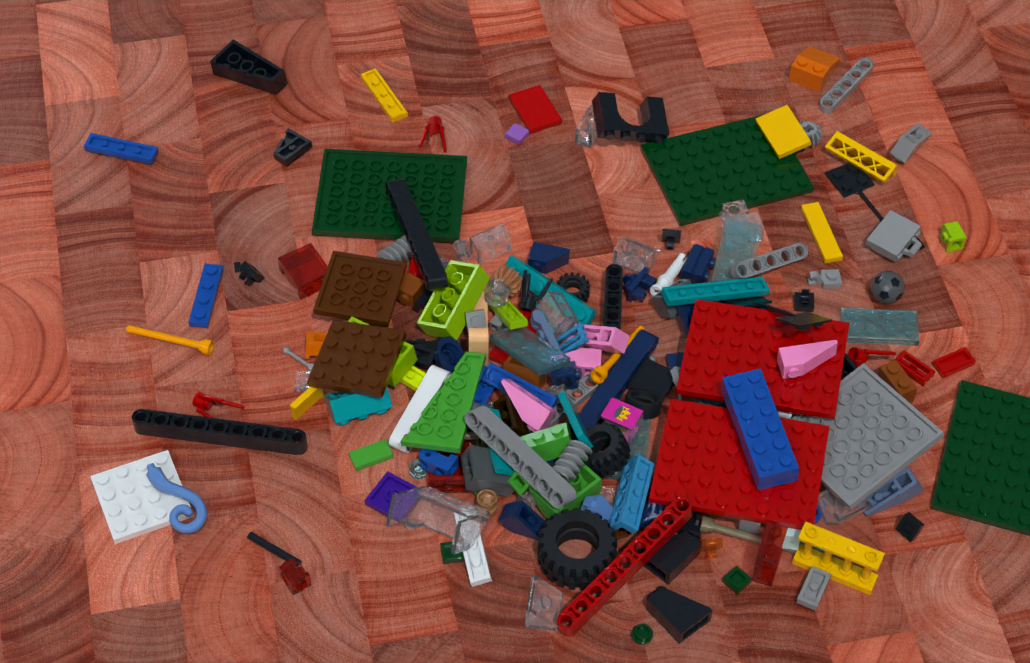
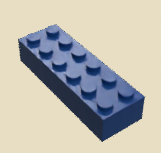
(759, 429)

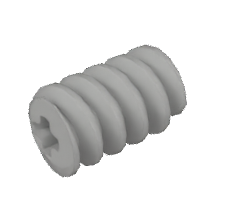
(396, 251)
(571, 459)

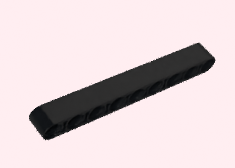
(416, 234)
(219, 431)

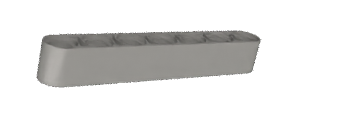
(520, 456)

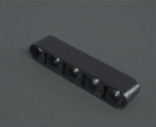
(613, 296)

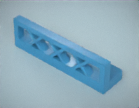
(631, 494)

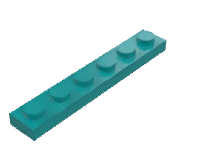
(537, 283)
(715, 291)

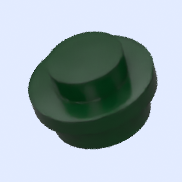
(642, 634)

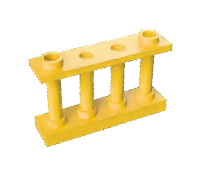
(841, 571)

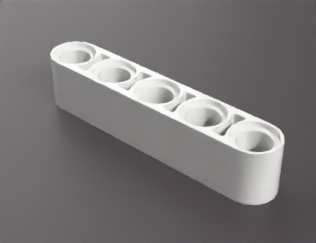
(428, 387)

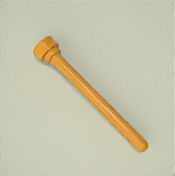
(205, 346)
(600, 373)

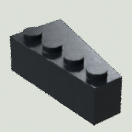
(249, 68)

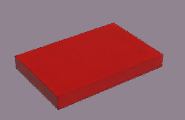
(535, 109)

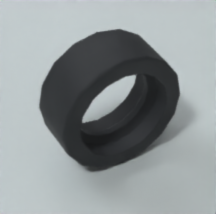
(646, 401)

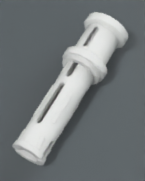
(667, 279)

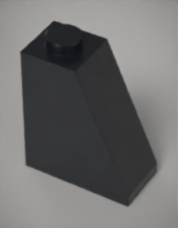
(674, 556)
(677, 613)

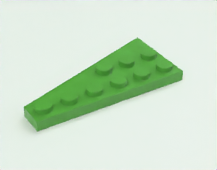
(442, 420)

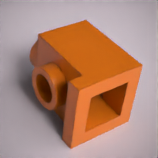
(313, 343)

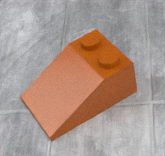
(813, 68)

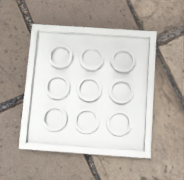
(132, 502)

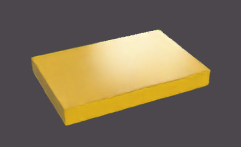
(783, 131)

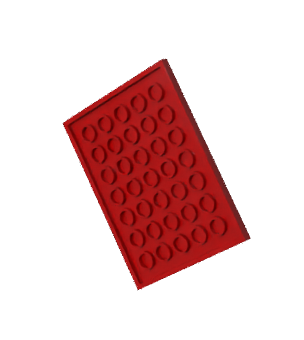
(742, 339)
(707, 464)

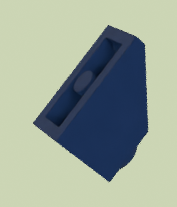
(547, 257)
(521, 519)

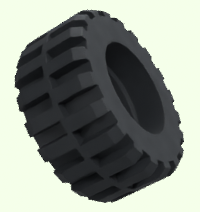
(572, 526)

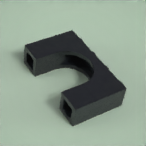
(612, 126)

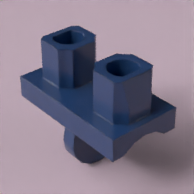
(635, 283)

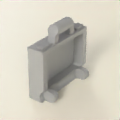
(894, 237)

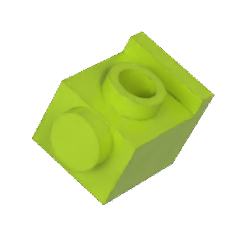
(952, 236)

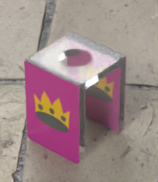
(624, 416)

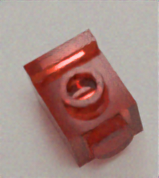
(294, 576)

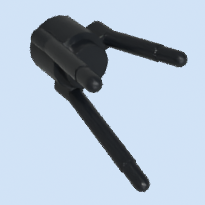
(528, 300)

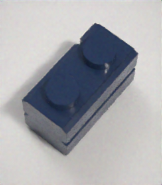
(698, 264)

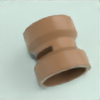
(488, 500)

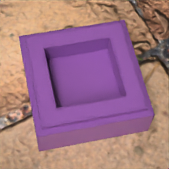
(517, 134)

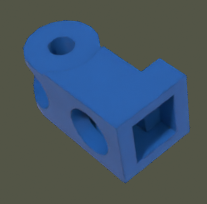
(438, 463)

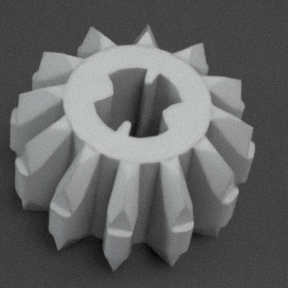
(813, 132)

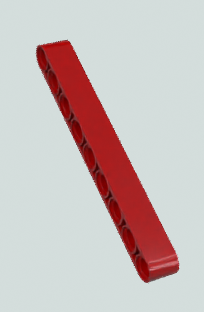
(621, 574)

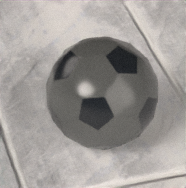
(887, 287)

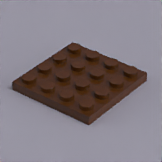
(360, 288)
(357, 358)

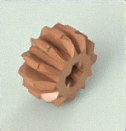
(510, 277)

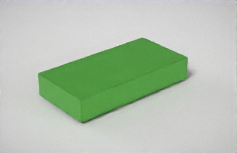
(370, 455)

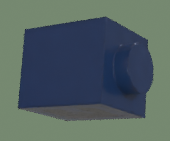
(567, 375)

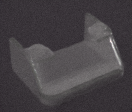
(439, 513)

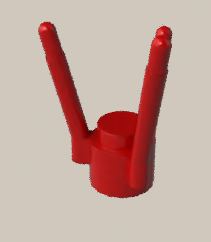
(434, 127)
(860, 355)
(204, 401)

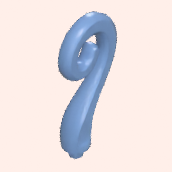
(161, 483)

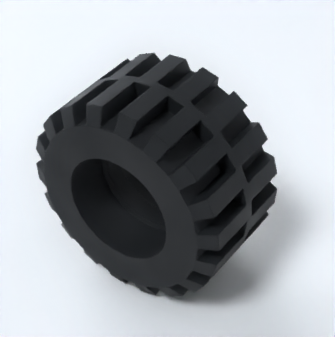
(614, 456)

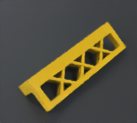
(860, 154)

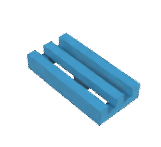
(580, 337)

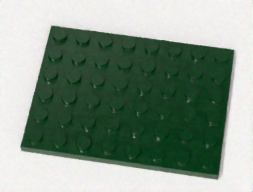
(721, 167)
(355, 198)
(987, 459)

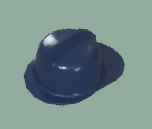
(448, 353)

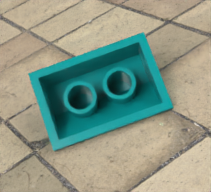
(348, 406)

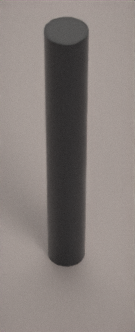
(272, 548)

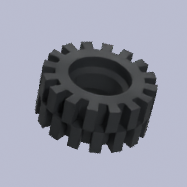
(577, 282)

